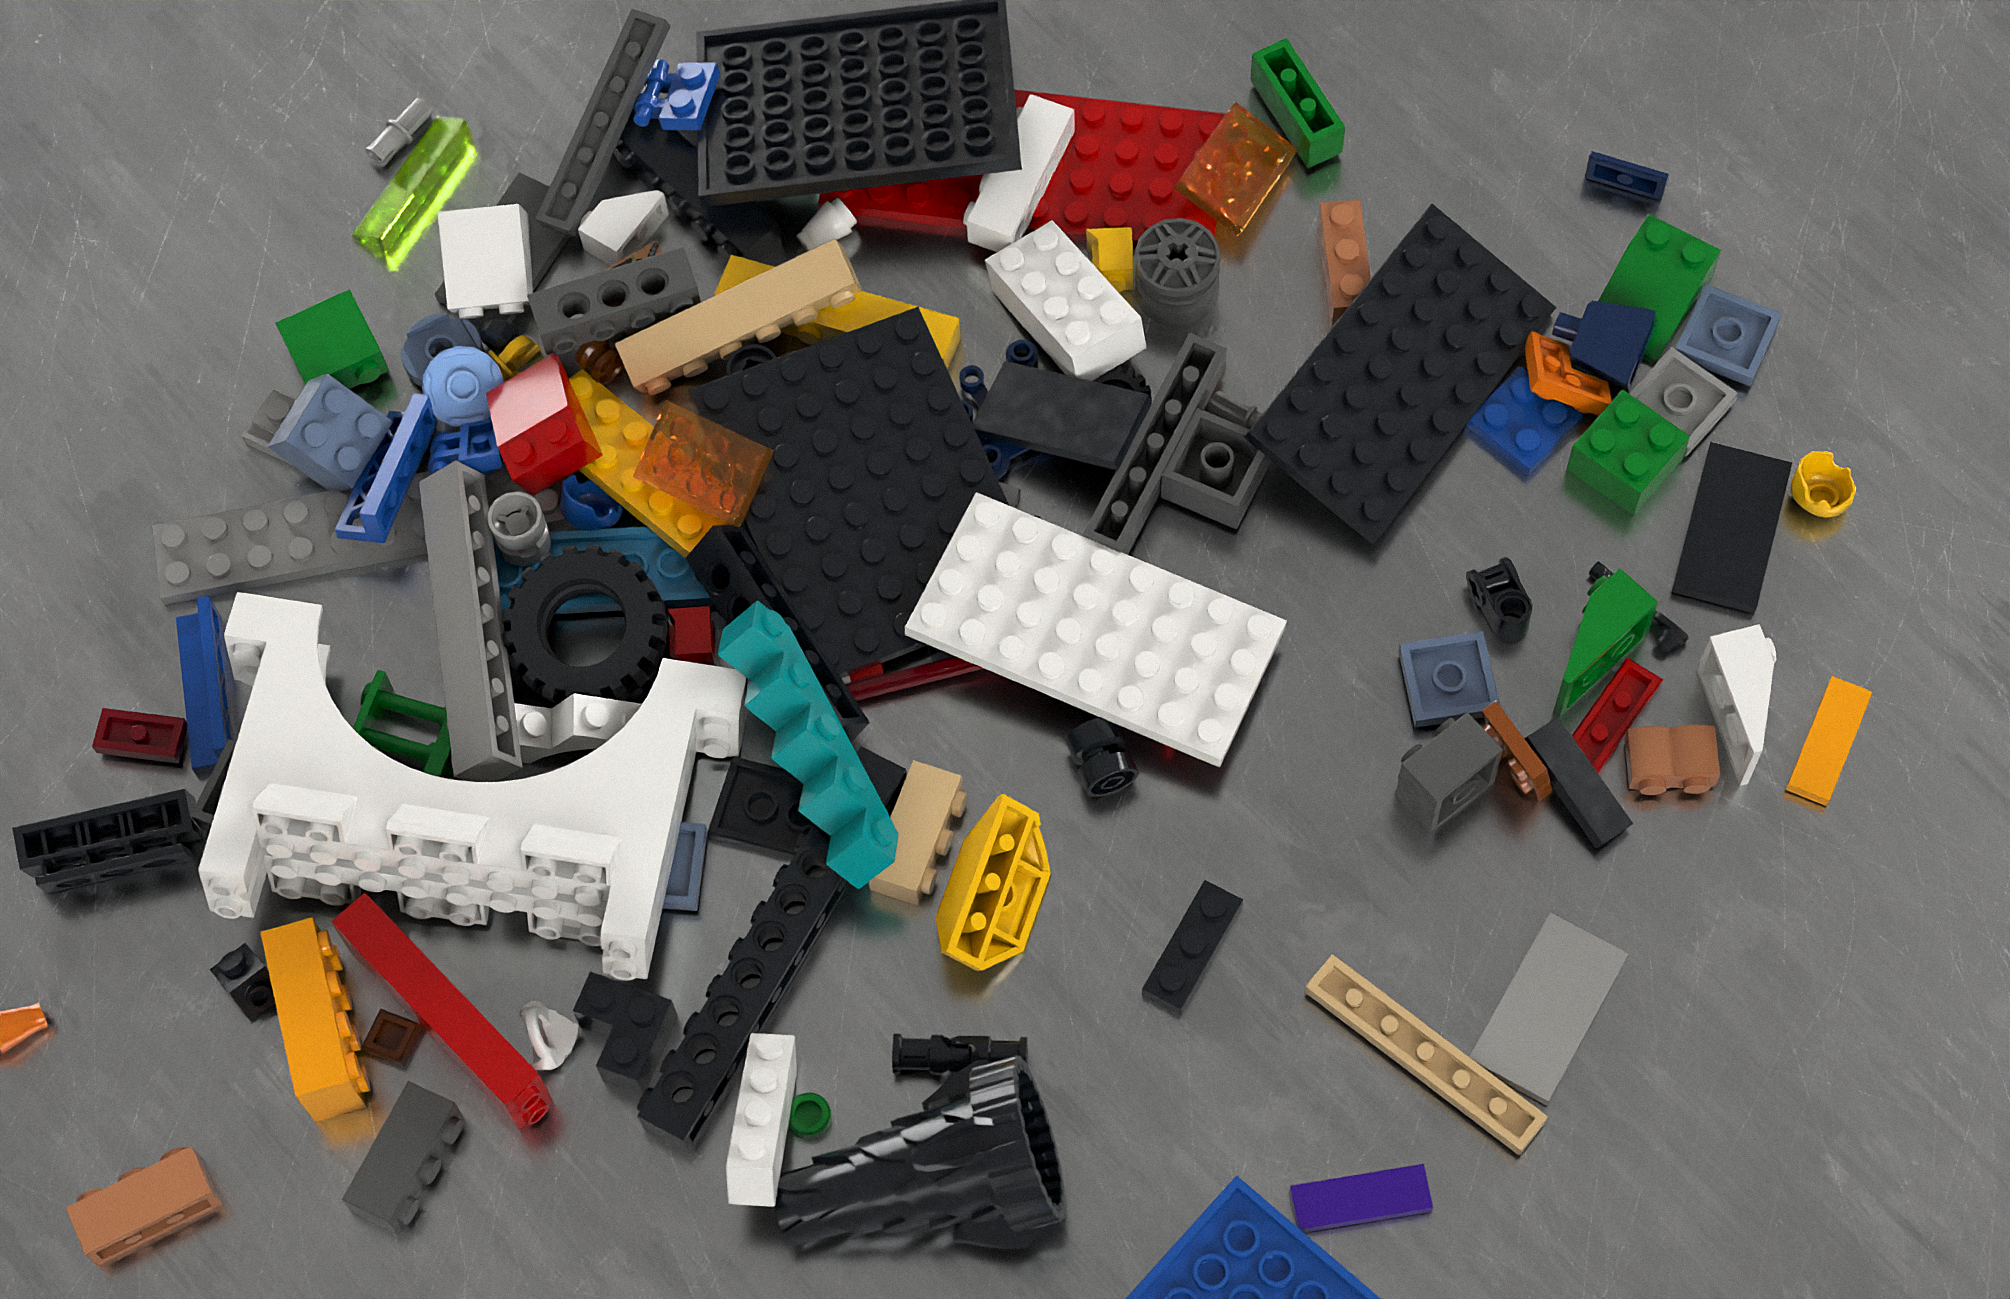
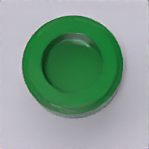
(809, 1116)

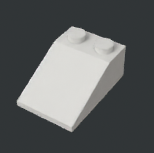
(1737, 684)

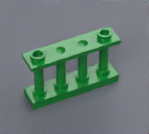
(378, 697)

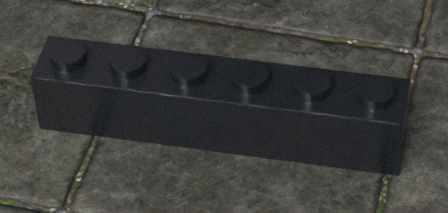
(670, 165)

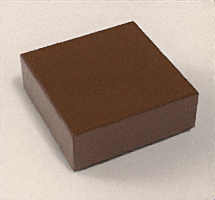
(391, 1037)

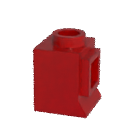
(692, 635)

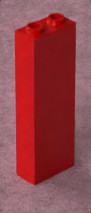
(443, 1012)

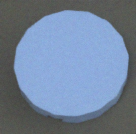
(459, 384)

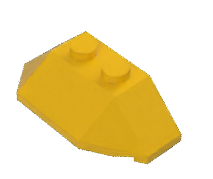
(994, 887)

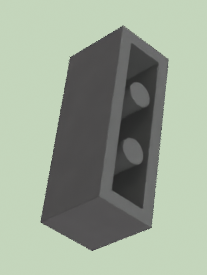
(403, 1157)

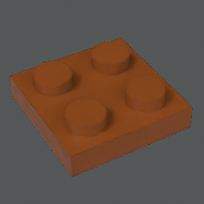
(1525, 765)

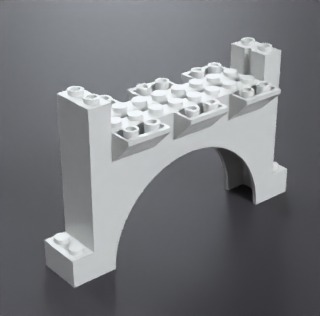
(334, 815)

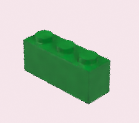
(1297, 103)

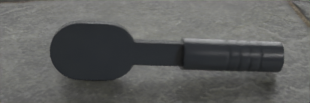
(1671, 633)

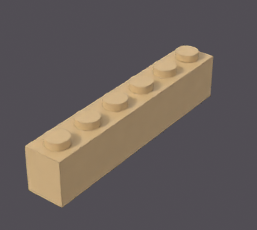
(739, 317)

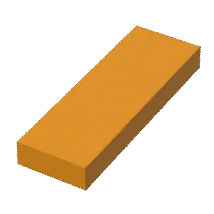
(1829, 741)

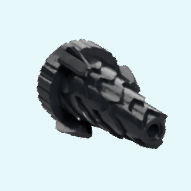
(968, 1160)

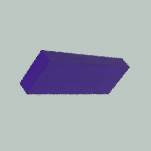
(1361, 1198)

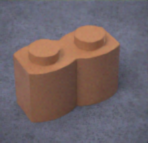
(1672, 758)

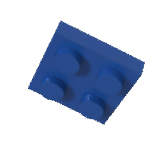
(1522, 423)

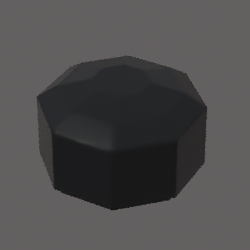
(497, 333)

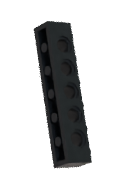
(738, 577)

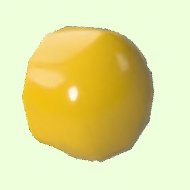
(1822, 485)

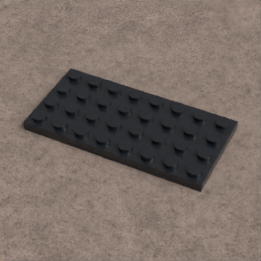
(1400, 373)

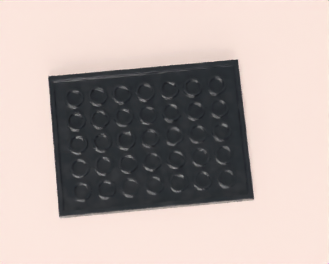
(858, 102)
(860, 478)

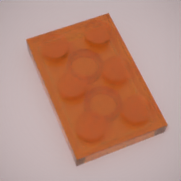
(1236, 168)
(703, 463)

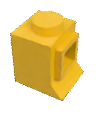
(1113, 255)

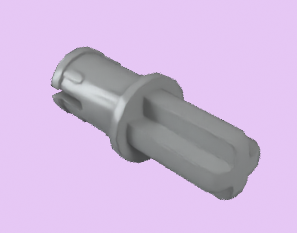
(398, 132)
(1233, 410)

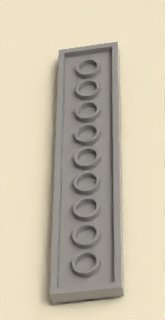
(296, 540)

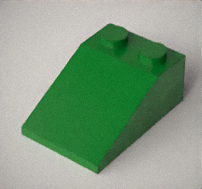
(1664, 274)
(1611, 627)

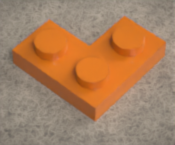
(1555, 379)

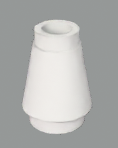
(829, 223)

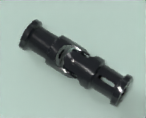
(951, 1054)

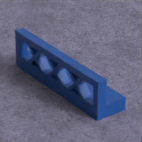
(393, 478)
(205, 685)

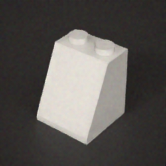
(486, 259)

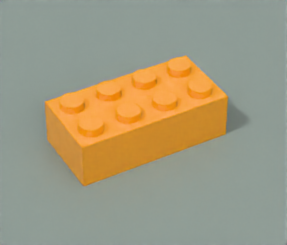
(315, 1019)

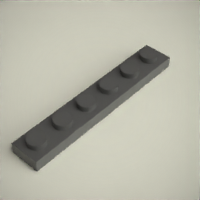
(603, 122)

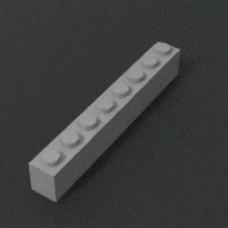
(469, 625)

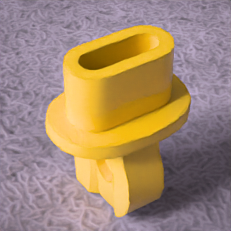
(515, 356)

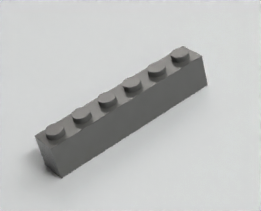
(1138, 480)

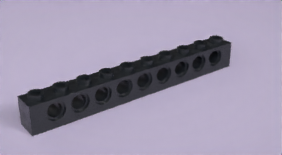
(684, 1121)

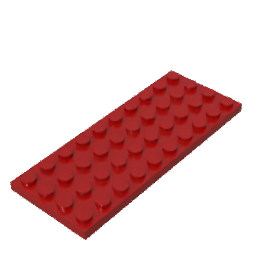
(1110, 176)

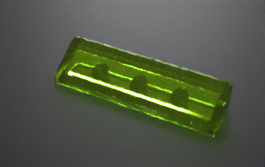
(412, 183)

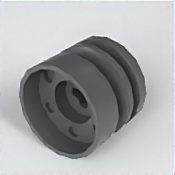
(1177, 272)

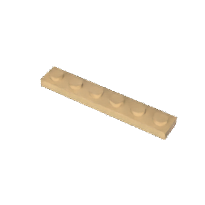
(1426, 1054)

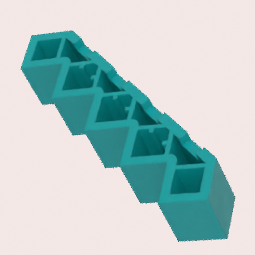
(811, 744)

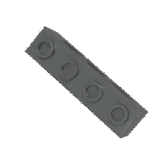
(596, 293)

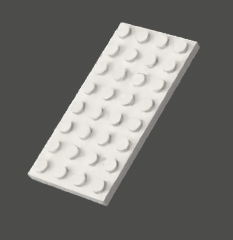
(1096, 629)

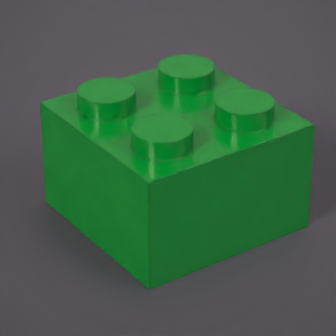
(1628, 452)

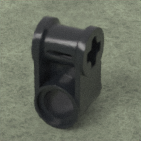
(1501, 592)

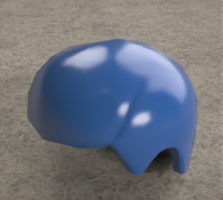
(588, 505)

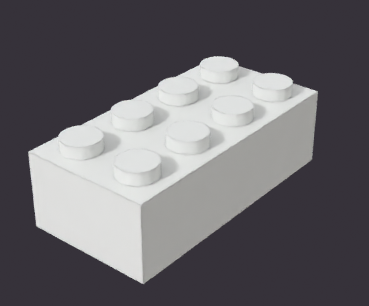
(1065, 303)

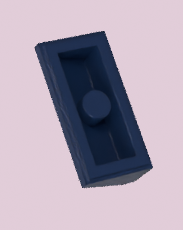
(1626, 175)

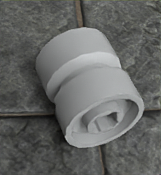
(519, 528)

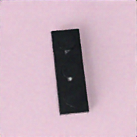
(1192, 947)

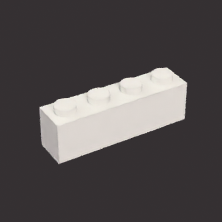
(1012, 196)
(761, 1120)

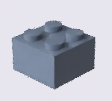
(330, 433)

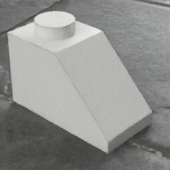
(622, 225)

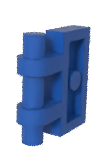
(687, 95)
(471, 446)

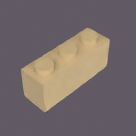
(923, 822)

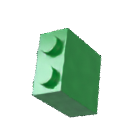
(333, 341)

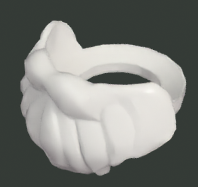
(550, 1035)

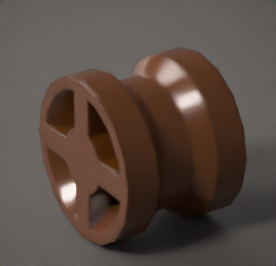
(600, 360)

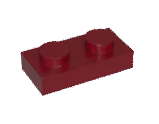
(140, 735)

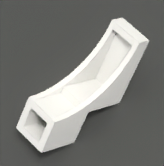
(571, 725)

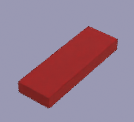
(1615, 712)

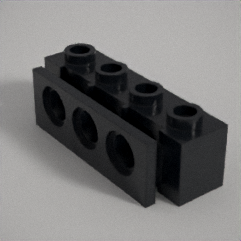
(104, 833)

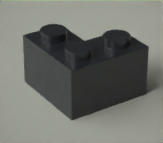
(635, 1025)

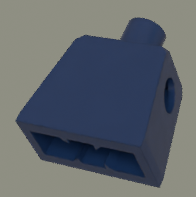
(1608, 340)

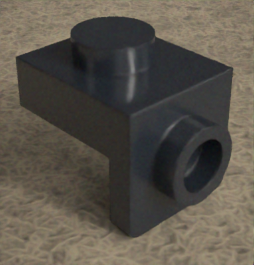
(245, 981)

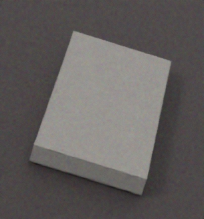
(1548, 1008)

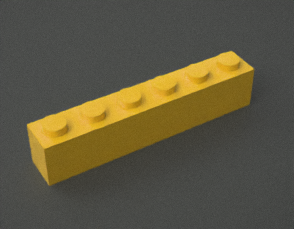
(860, 312)

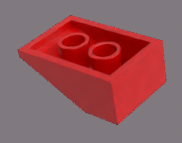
(541, 426)

